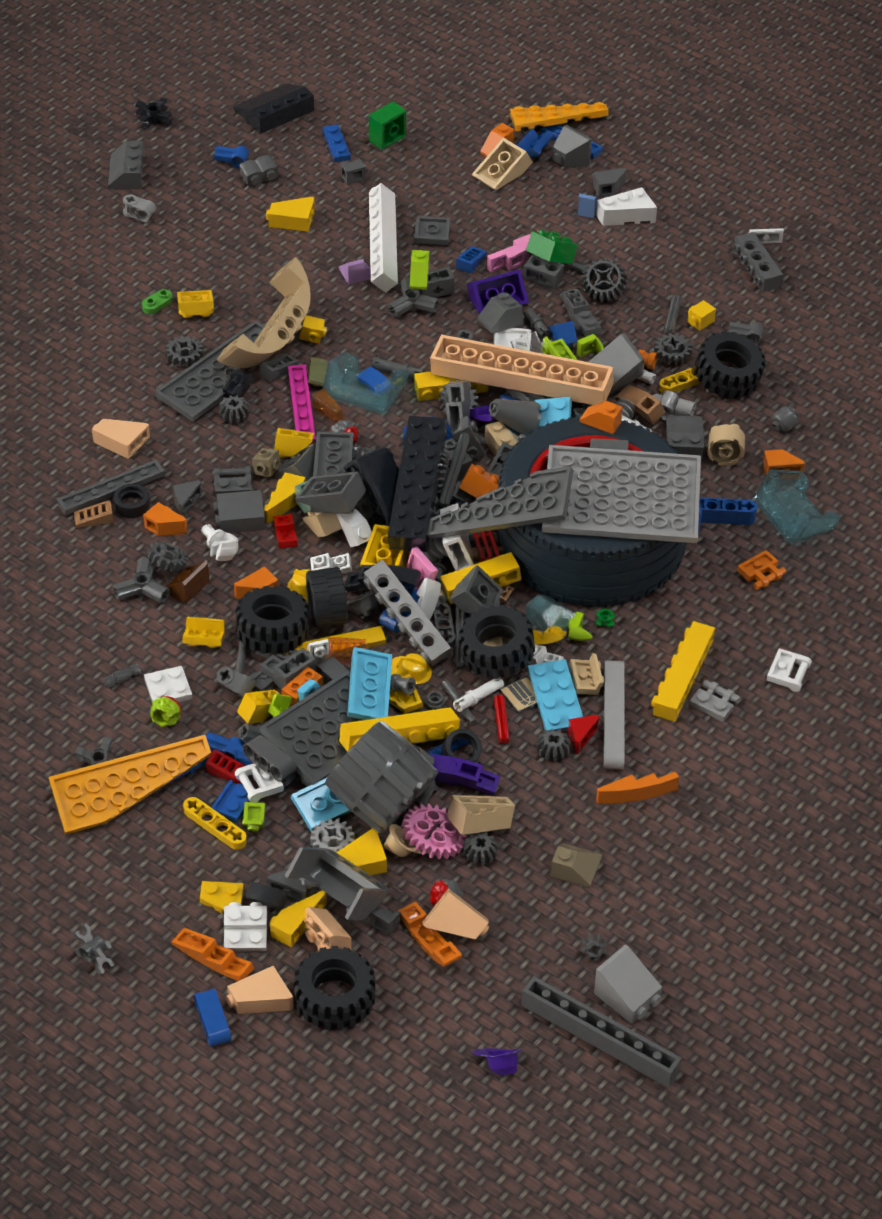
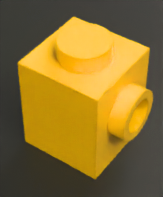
(701, 315)
(312, 329)

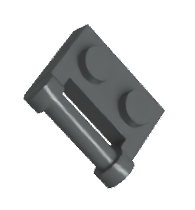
(234, 484)

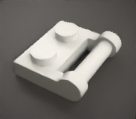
(782, 668)
(266, 783)

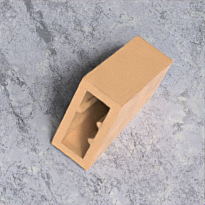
(121, 436)
(456, 917)
(260, 993)

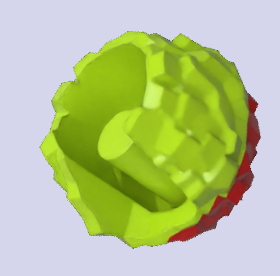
(165, 711)

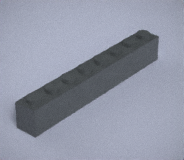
(601, 1031)

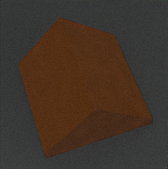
(189, 581)

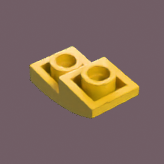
(550, 635)

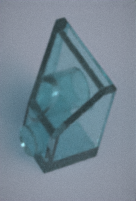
(547, 612)

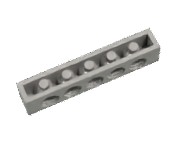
(381, 573)

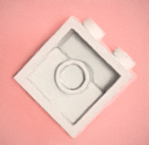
(245, 927)

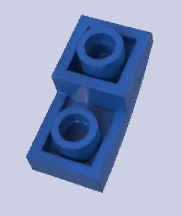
(371, 377)

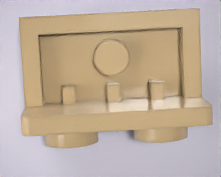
(586, 675)

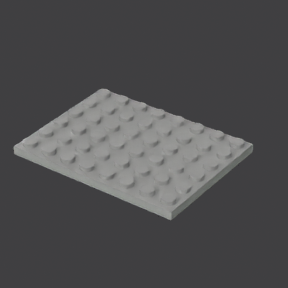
(629, 494)

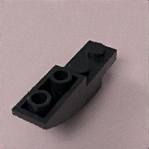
(408, 578)

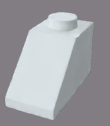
(354, 527)

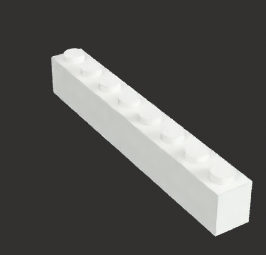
(383, 237)

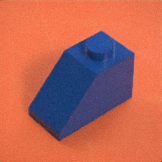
(564, 331)

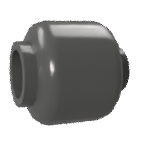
(785, 419)

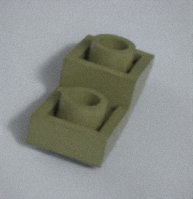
(317, 371)

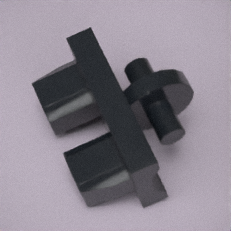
(237, 383)

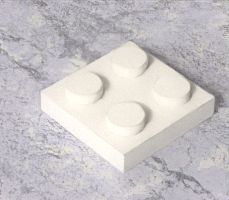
(169, 683)

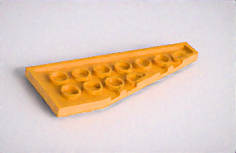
(109, 788)

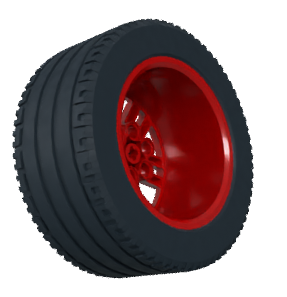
(584, 566)

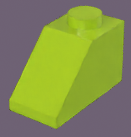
(419, 269)

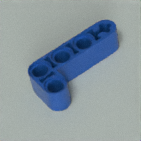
(726, 511)

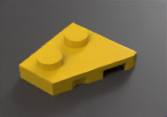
(405, 702)
(220, 894)

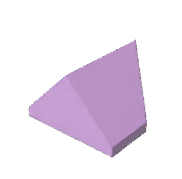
(355, 271)

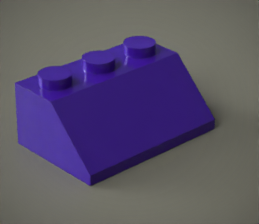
(484, 289)

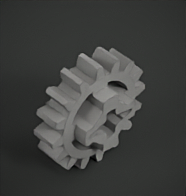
(332, 835)

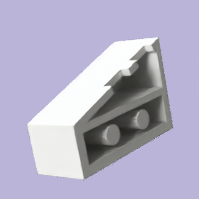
(626, 207)

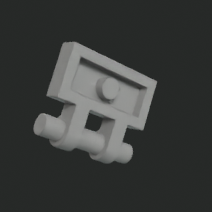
(712, 705)

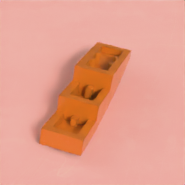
(630, 789)
(209, 953)

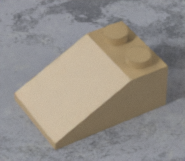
(502, 165)

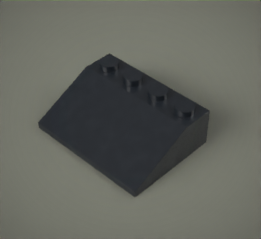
(276, 107)

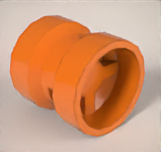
(649, 359)

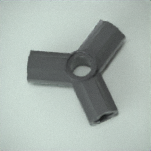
(411, 301)
(142, 584)

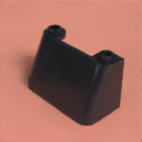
(380, 479)

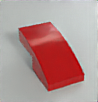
(285, 531)

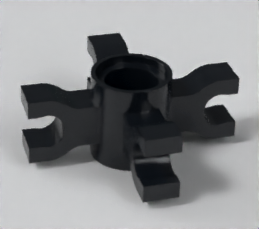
(153, 113)

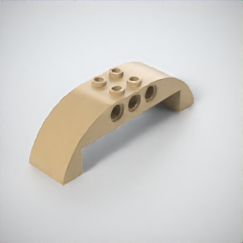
(279, 330)

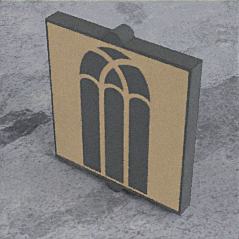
(520, 695)

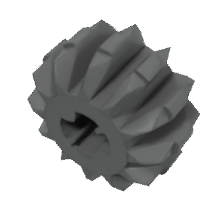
(234, 409)
(553, 745)
(480, 848)

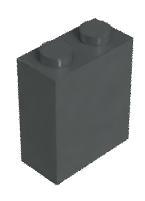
(240, 511)

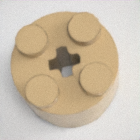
(726, 444)

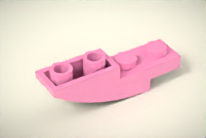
(510, 257)

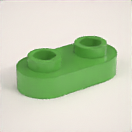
(157, 301)

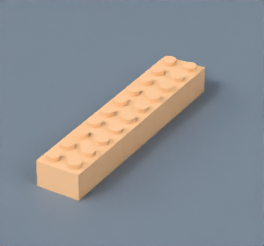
(521, 370)

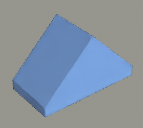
(587, 205)

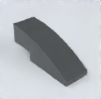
(458, 404)

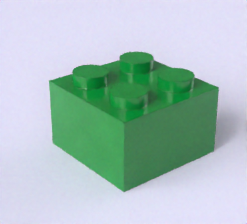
(387, 125)
(552, 246)

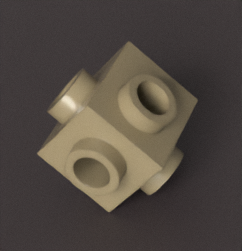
(266, 462)

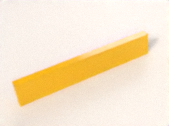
(373, 636)

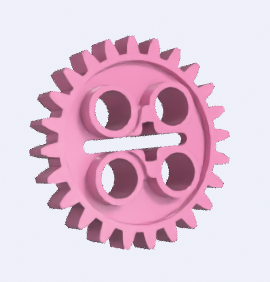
(423, 822)

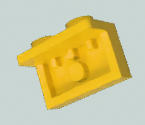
(204, 632)

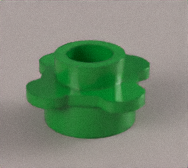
(605, 618)

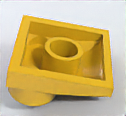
(195, 303)

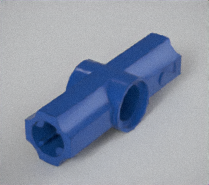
(230, 747)

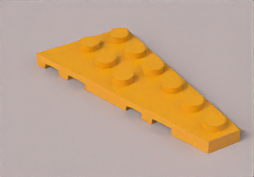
(554, 114)

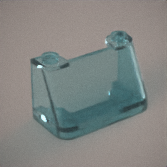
(344, 386)
(789, 509)

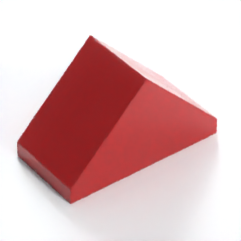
(582, 730)

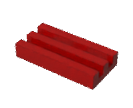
(484, 537)

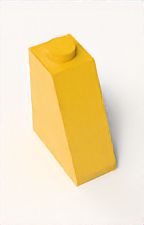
(292, 214)
(366, 853)

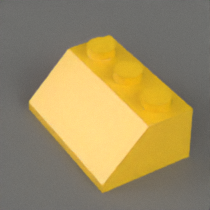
(378, 549)

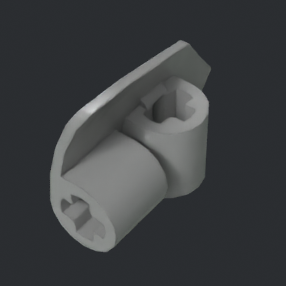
(674, 405)

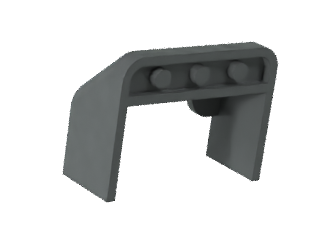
(339, 879)

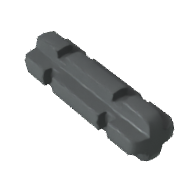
(122, 675)

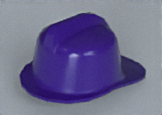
(500, 1060)

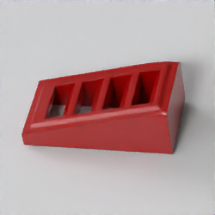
(217, 760)

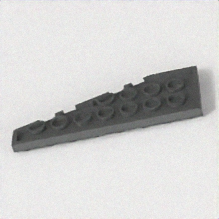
(202, 383)
(526, 502)

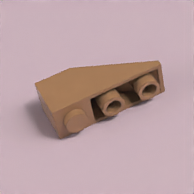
(644, 403)

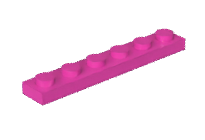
(301, 399)

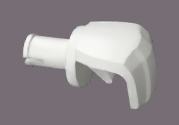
(220, 543)

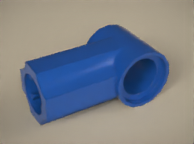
(231, 155)

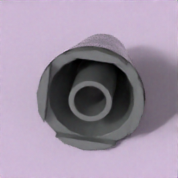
(516, 414)

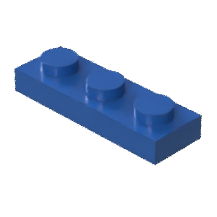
(336, 143)

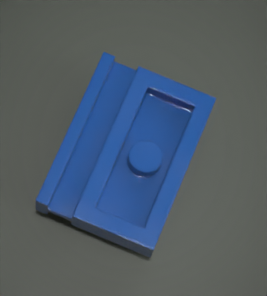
(231, 802)

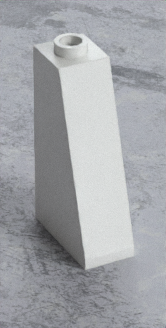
(458, 546)

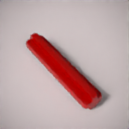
(501, 719)

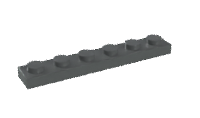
(106, 488)

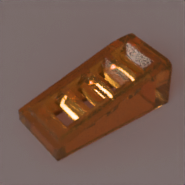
(326, 404)
(339, 655)

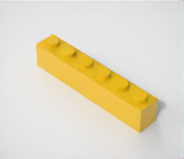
(683, 671)
(413, 726)

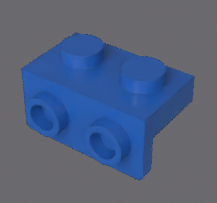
(533, 143)

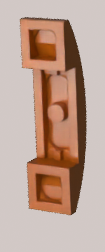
(427, 938)

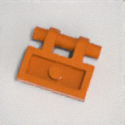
(757, 566)

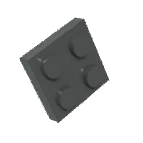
(432, 230)

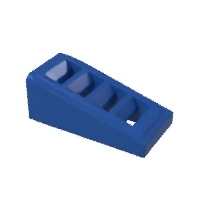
(470, 259)

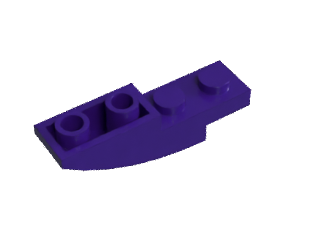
(465, 772)

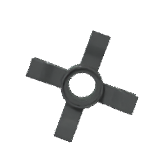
(96, 754)
(92, 948)

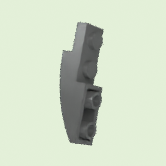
(580, 313)

